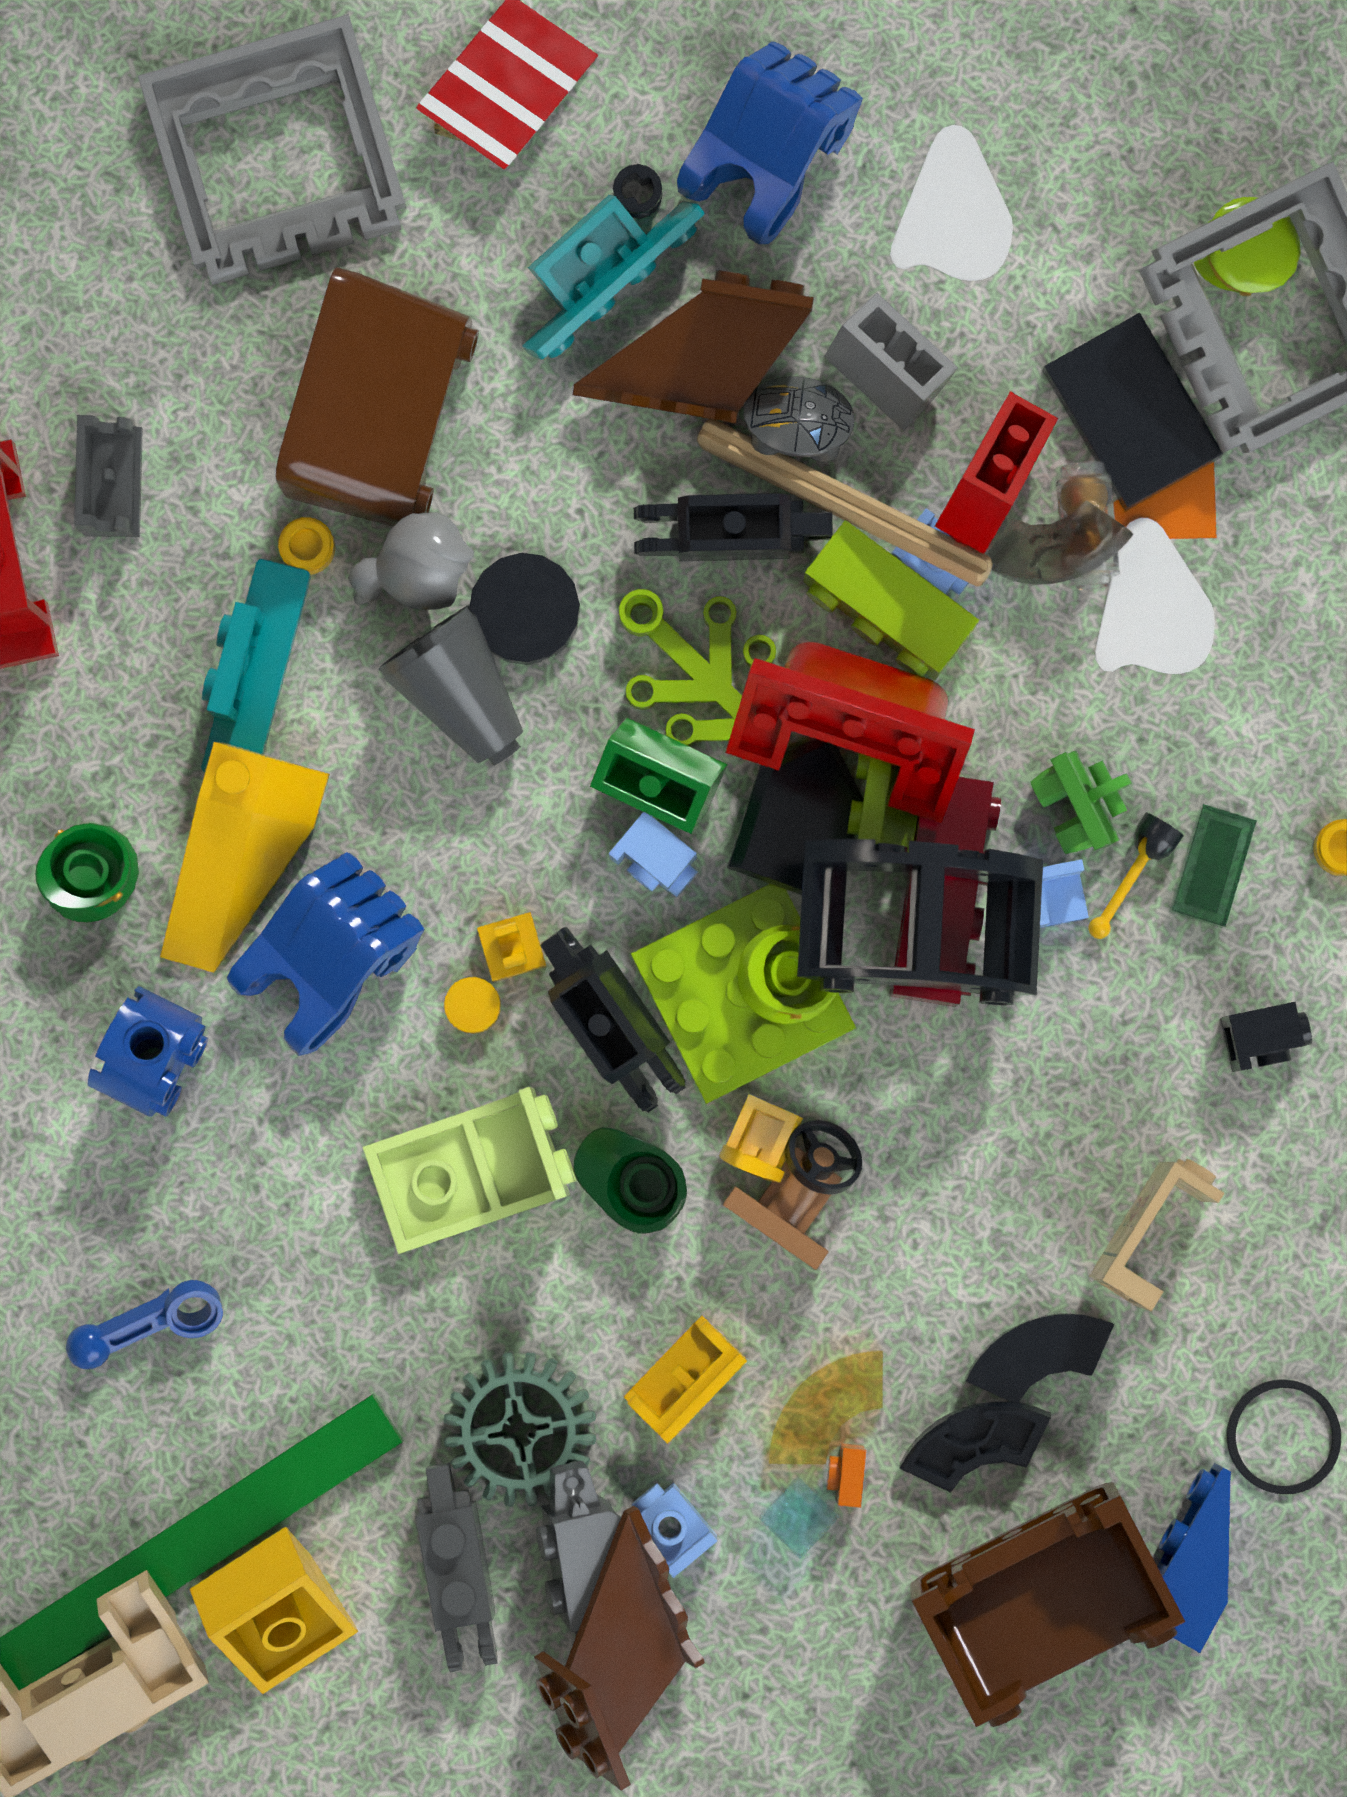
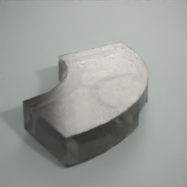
(1059, 549)

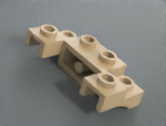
(99, 1692)

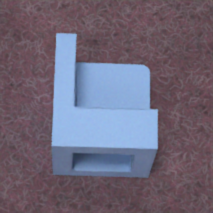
(1062, 894)

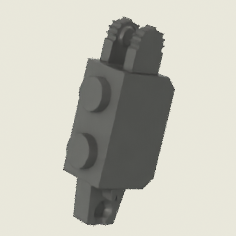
(575, 1540)
(455, 1566)

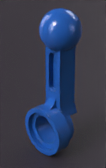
(92, 1344)

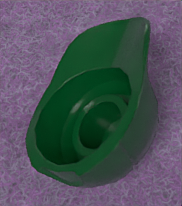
(630, 1180)

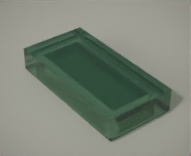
(1213, 866)

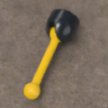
(1153, 841)

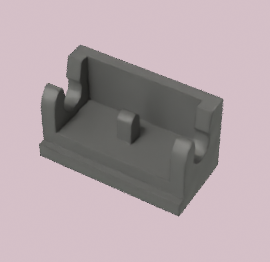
(108, 477)

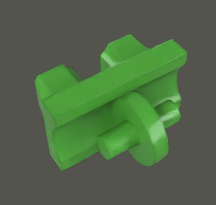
(1071, 780)

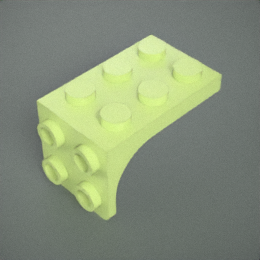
(469, 1169)

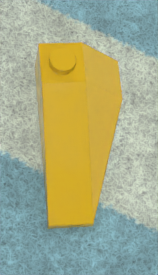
(240, 840)

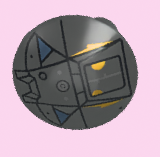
(798, 418)

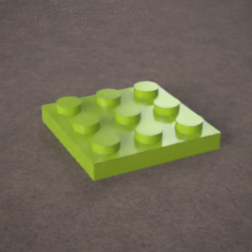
(701, 1001)

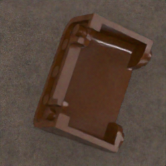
(371, 400)
(1043, 1601)

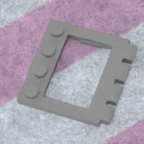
(254, 76)
(1320, 217)

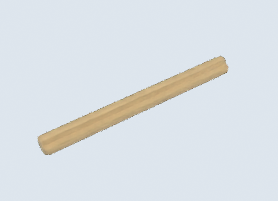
(847, 504)

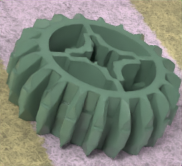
(471, 1437)

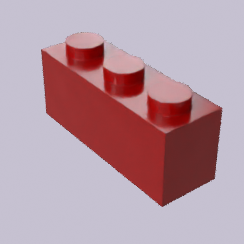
(996, 473)

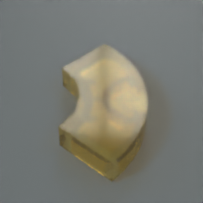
(825, 1403)

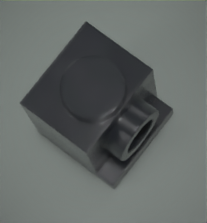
(1265, 1034)

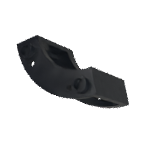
(1010, 923)

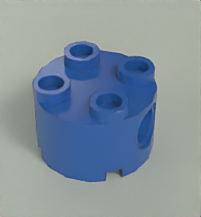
(144, 1025)

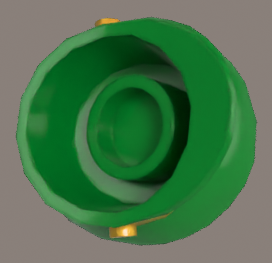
(87, 872)

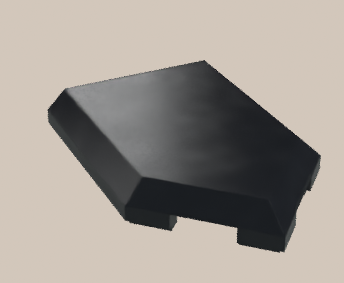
(790, 805)

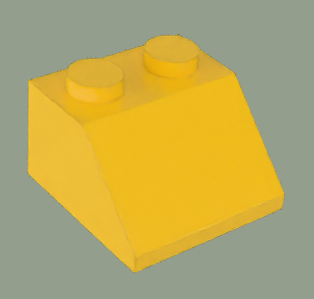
(272, 1611)

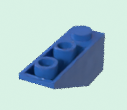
(1198, 1557)

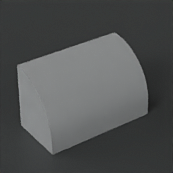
(890, 361)

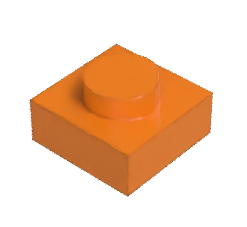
(847, 1475)

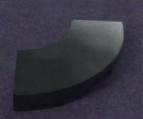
(1039, 1349)
(975, 1438)

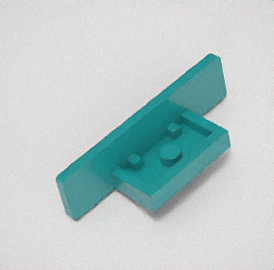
(598, 261)
(254, 657)

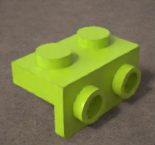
(873, 817)

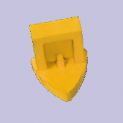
(760, 1139)

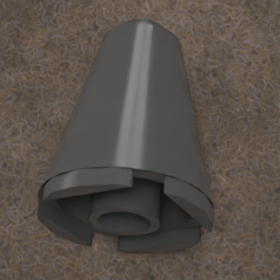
(458, 687)

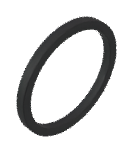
(1335, 1427)

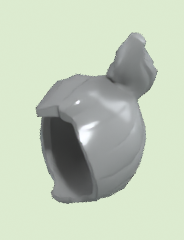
(416, 564)

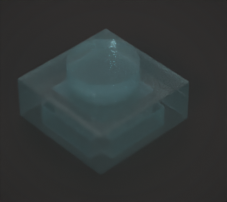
(799, 1517)

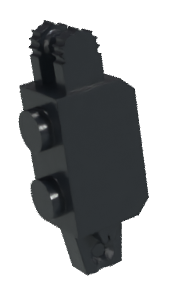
(733, 527)
(609, 1019)

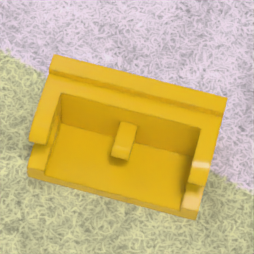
(685, 1379)

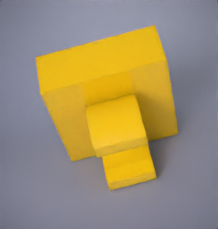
(511, 947)

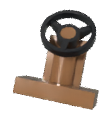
(807, 1184)

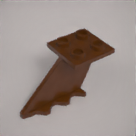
(706, 352)
(621, 1656)

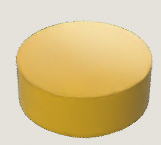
(307, 544)
(1331, 847)
(472, 1005)

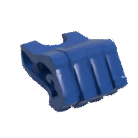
(768, 132)
(328, 942)

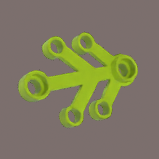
(710, 680)

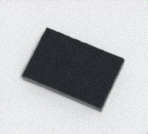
(1132, 411)

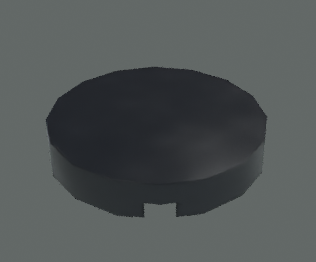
(526, 608)

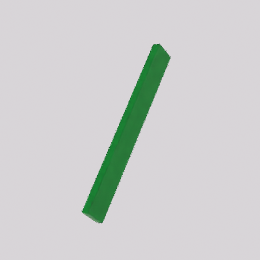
(204, 1536)

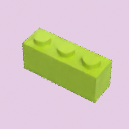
(888, 602)

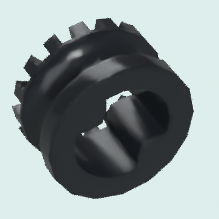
(645, 176)

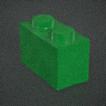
(658, 775)

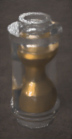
(1088, 482)

